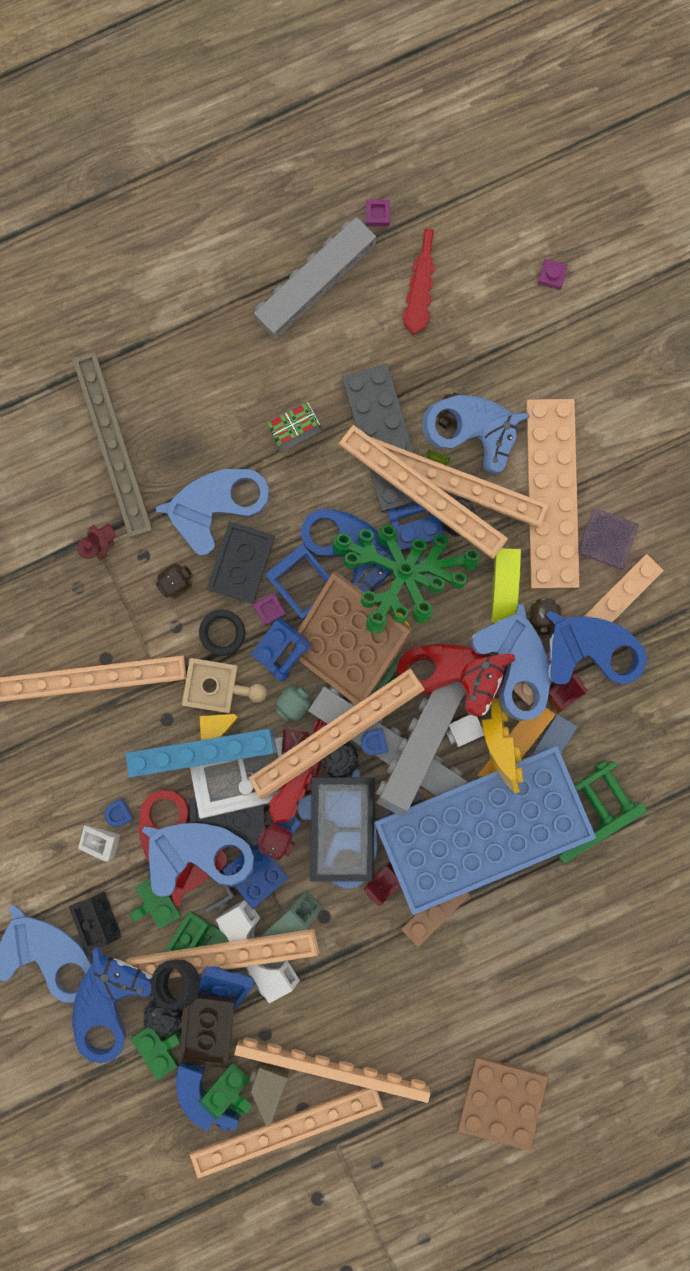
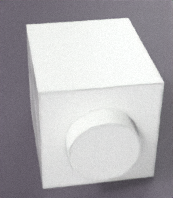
(464, 730)

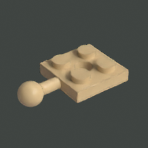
(222, 697)

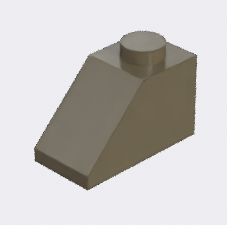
(267, 1089)

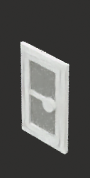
(226, 784)

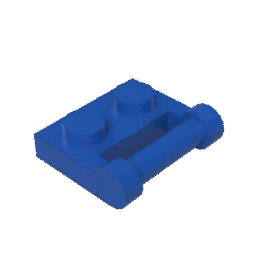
(420, 529)
(273, 646)

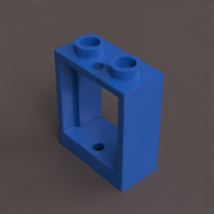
(285, 566)

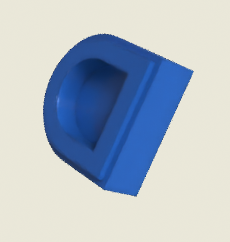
(374, 742)
(118, 813)

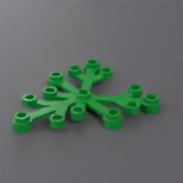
(387, 537)

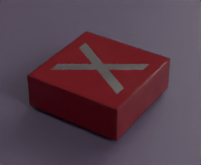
(292, 738)

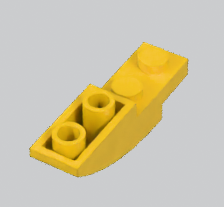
(502, 747)

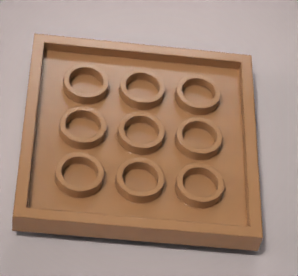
(342, 646)

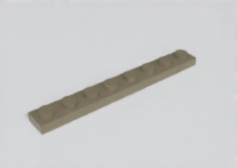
(112, 445)

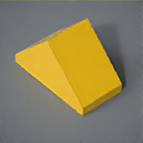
(216, 725)

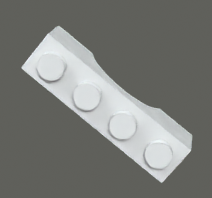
(272, 978)

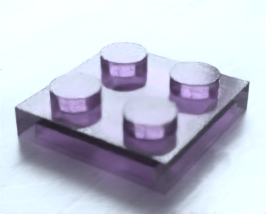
(608, 538)

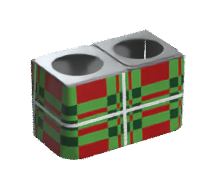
(294, 426)

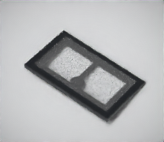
(342, 829)

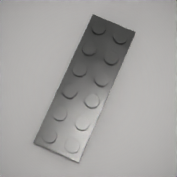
(380, 417)

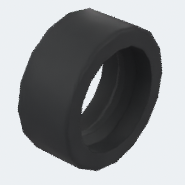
(204, 628)
(160, 988)

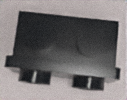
(95, 922)

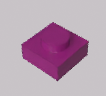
(377, 212)
(552, 274)
(269, 609)

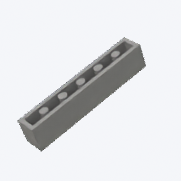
(314, 278)
(419, 748)

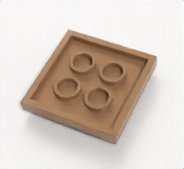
(502, 1103)

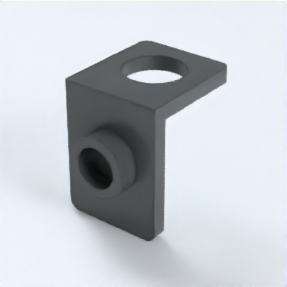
(223, 902)

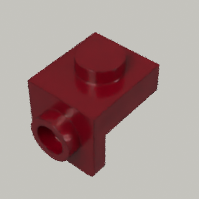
(563, 695)
(383, 885)

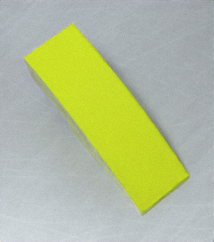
(505, 584)

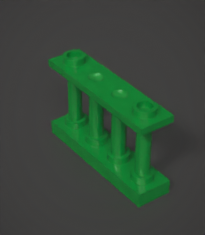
(609, 823)

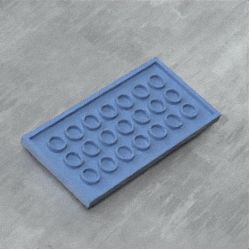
(484, 831)

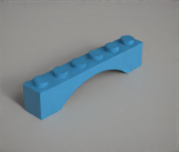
(201, 752)

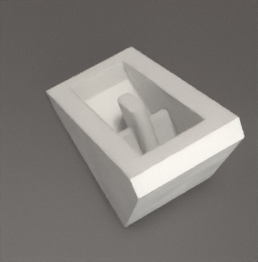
(99, 843)

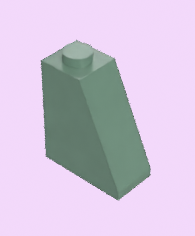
(296, 916)

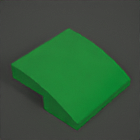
(195, 933)

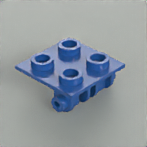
(262, 881)

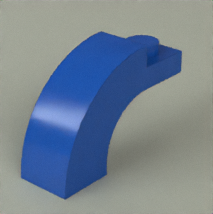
(191, 1090)

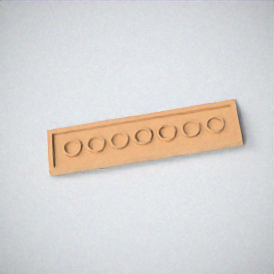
(554, 482)

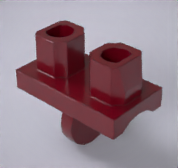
(97, 542)

